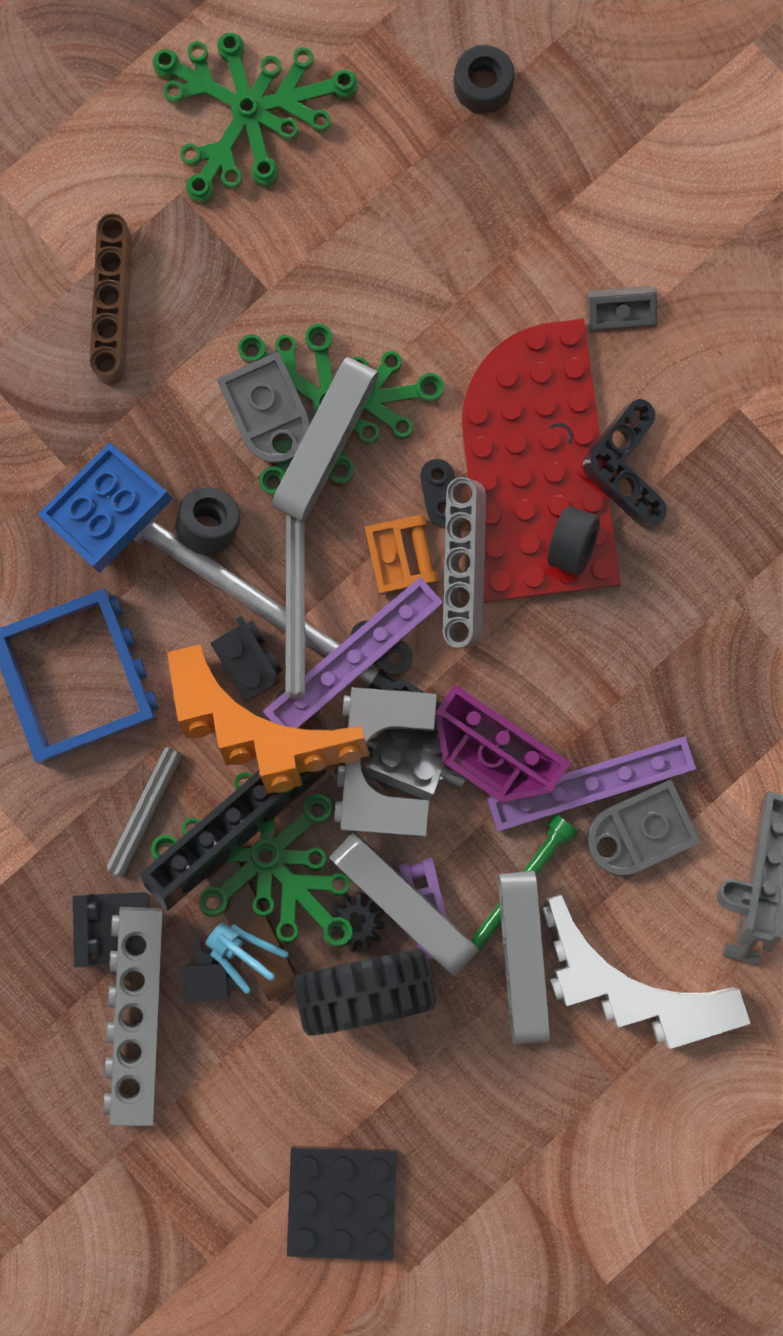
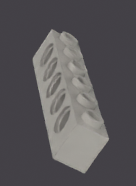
(134, 1108)

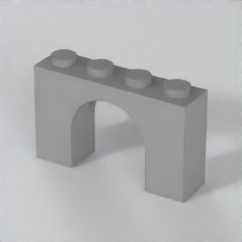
(361, 805)

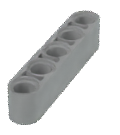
(325, 439)
(455, 548)
(404, 903)
(523, 957)

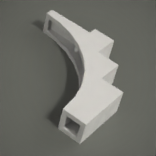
(679, 1016)

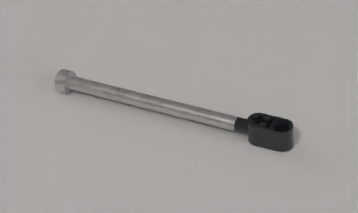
(258, 602)

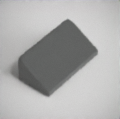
(622, 308)

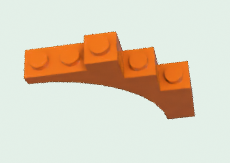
(242, 736)

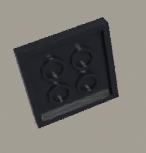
(341, 1202)

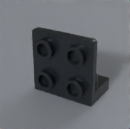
(245, 660)
(94, 926)

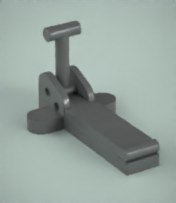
(762, 898)

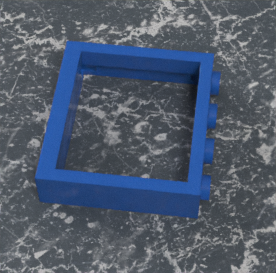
(23, 701)

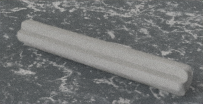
(144, 811)

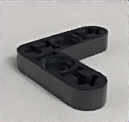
(614, 461)

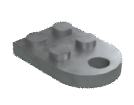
(265, 407)
(644, 830)

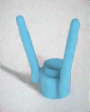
(226, 942)

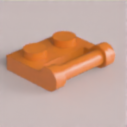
(390, 557)

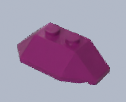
(494, 750)

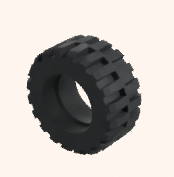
(364, 992)

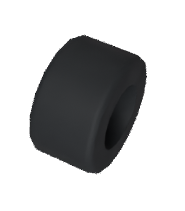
(483, 58)
(211, 503)
(573, 540)

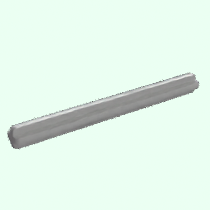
(295, 607)

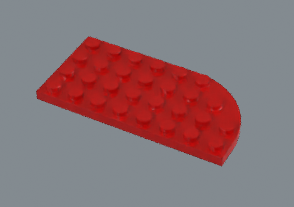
(532, 470)

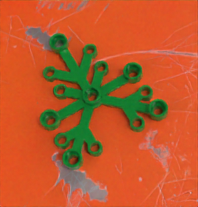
(286, 98)
(374, 404)
(293, 886)

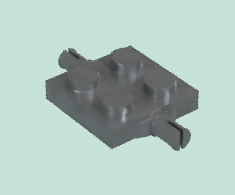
(410, 762)

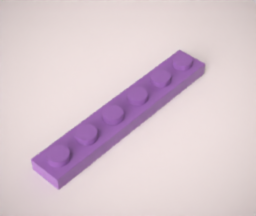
(356, 654)
(597, 783)

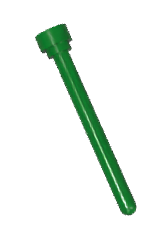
(559, 833)

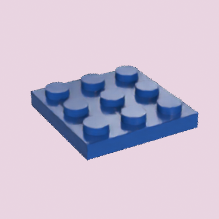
(105, 507)

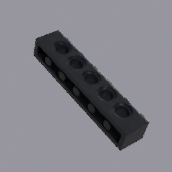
(217, 838)

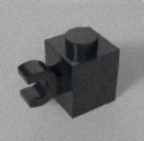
(206, 979)

